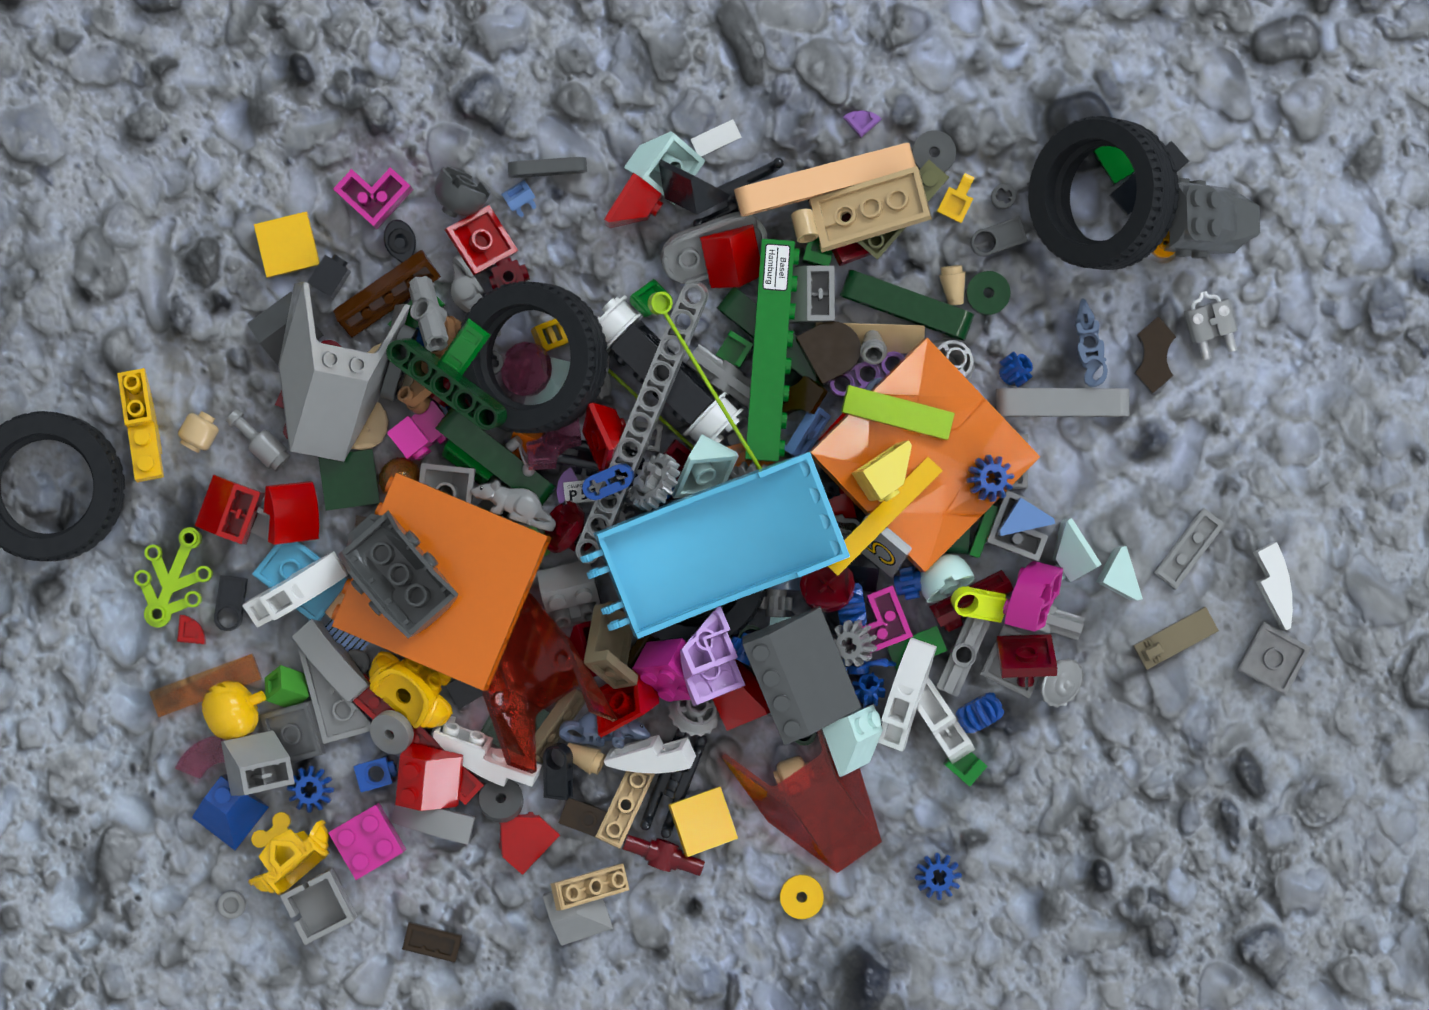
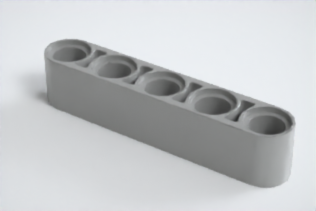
(1062, 402)

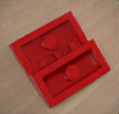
(292, 512)

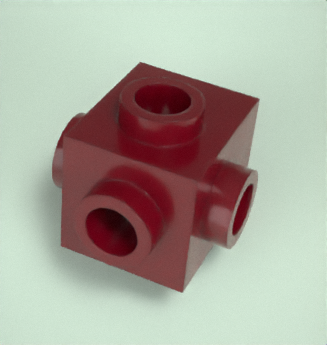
(507, 265)

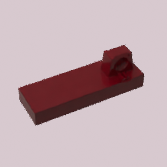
(946, 614)

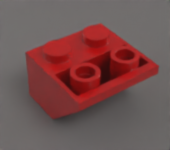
(229, 510)

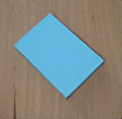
(283, 562)

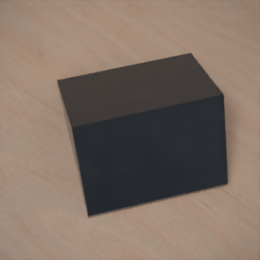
(689, 190)

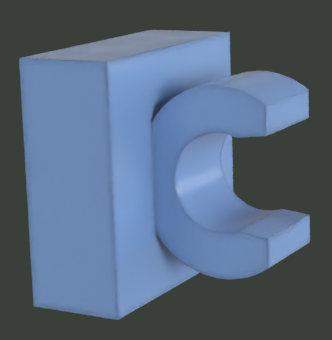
(518, 196)

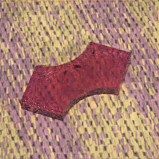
(546, 450)

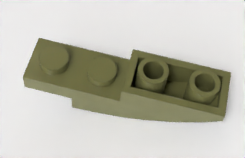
(932, 180)

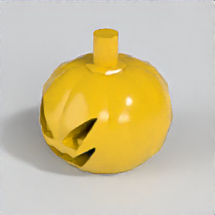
(231, 710)

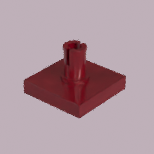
(1026, 657)

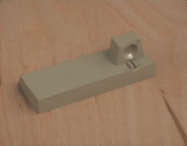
(1175, 638)
(564, 710)

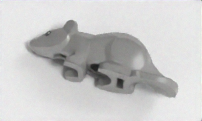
(465, 288)
(519, 502)

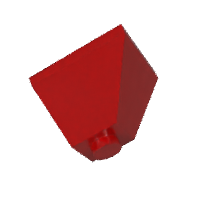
(634, 204)
(602, 433)
(627, 704)

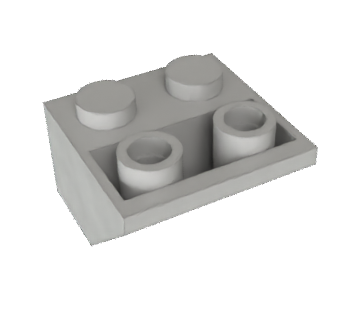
(814, 294)
(568, 593)
(256, 763)

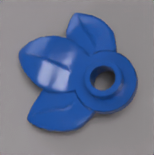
(865, 668)

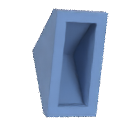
(1024, 517)

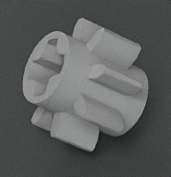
(776, 603)

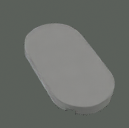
(683, 253)

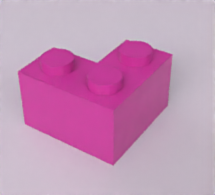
(374, 202)
(418, 433)
(890, 622)

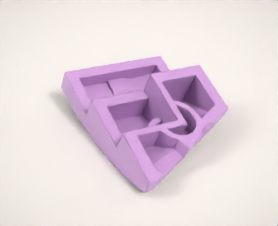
(710, 660)

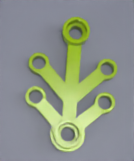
(171, 581)

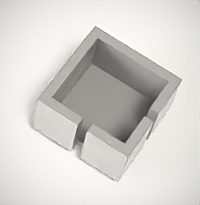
(321, 905)

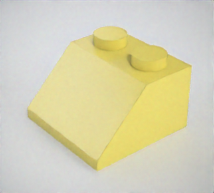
(884, 473)

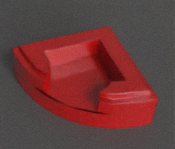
(190, 631)

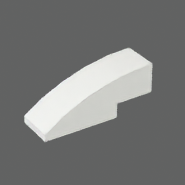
(1276, 583)
(943, 724)
(652, 756)

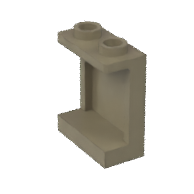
(609, 650)

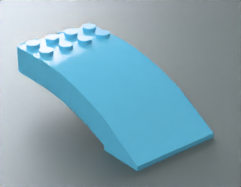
(718, 545)

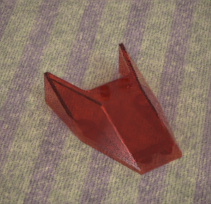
(533, 674)
(817, 808)

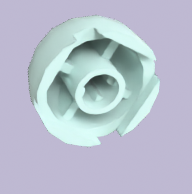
(945, 577)

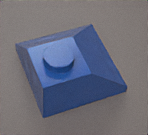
(227, 815)

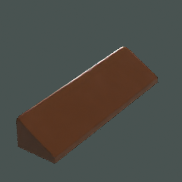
(383, 294)

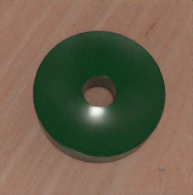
(997, 284)

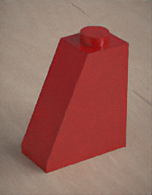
(743, 703)

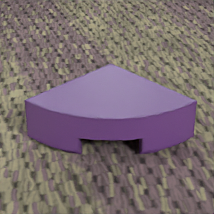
(862, 121)
(567, 476)

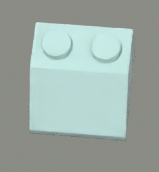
(854, 739)

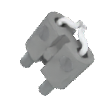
(1211, 321)

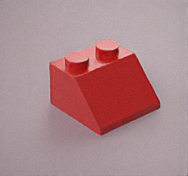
(428, 778)

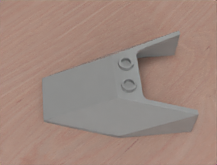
(326, 386)

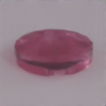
(526, 369)

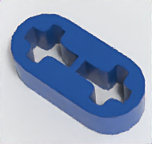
(610, 488)

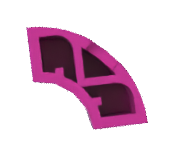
(1033, 596)

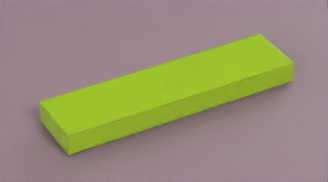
(897, 412)

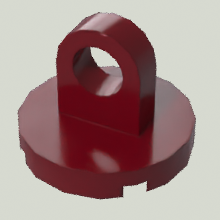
(569, 525)
(827, 589)

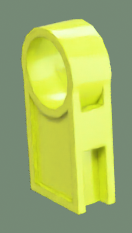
(986, 604)

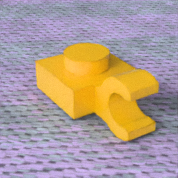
(956, 202)

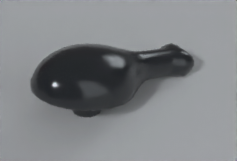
(399, 240)

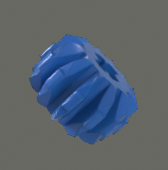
(986, 489)
(855, 609)
(980, 713)
(316, 797)
(947, 877)

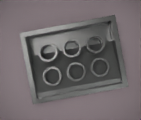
(801, 674)

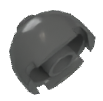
(459, 193)

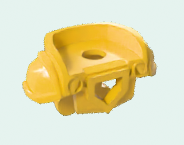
(415, 684)
(287, 853)

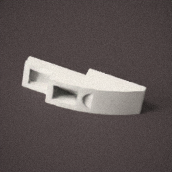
(295, 590)
(906, 693)
(480, 756)

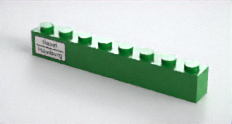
(770, 349)

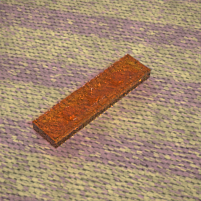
(193, 689)

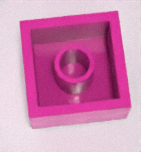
(662, 669)
(367, 841)

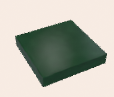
(350, 482)

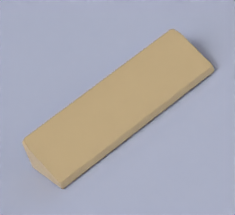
(896, 337)

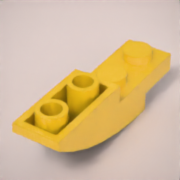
(141, 425)

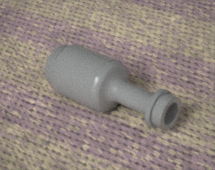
(262, 444)

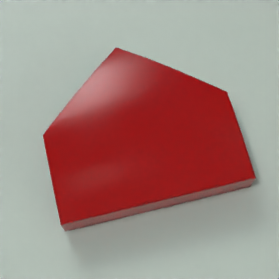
(525, 840)

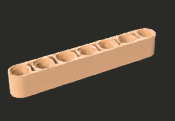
(822, 179)

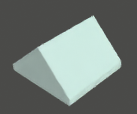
(705, 467)
(1119, 575)

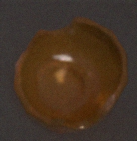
(398, 465)

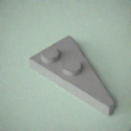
(334, 714)

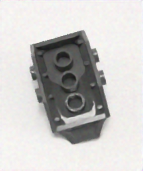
(1211, 220)
(396, 574)

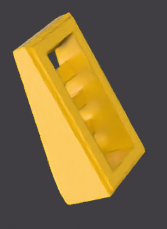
(540, 339)

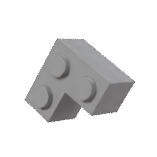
(1023, 543)

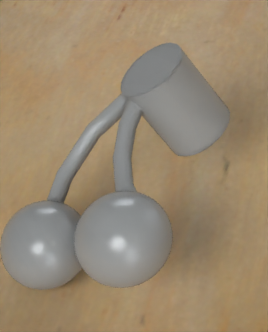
(513, 444)

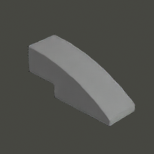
(331, 659)
(437, 822)

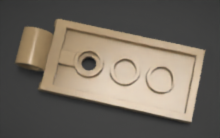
(874, 209)

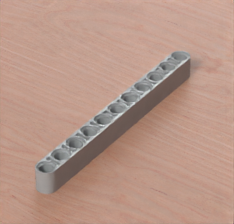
(643, 408)

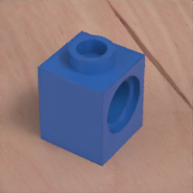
(364, 778)

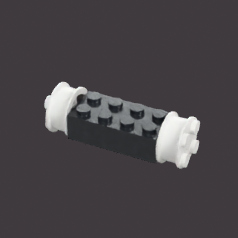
(689, 394)

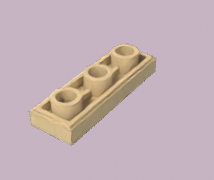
(618, 821)
(589, 887)

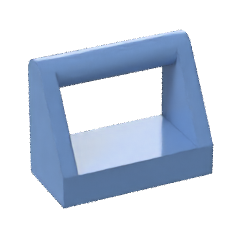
(807, 432)

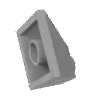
(577, 921)

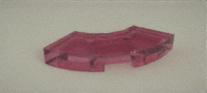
(201, 757)

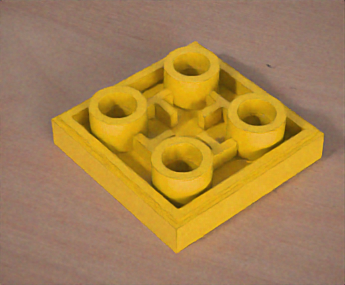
(287, 244)
(703, 821)

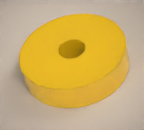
(806, 908)

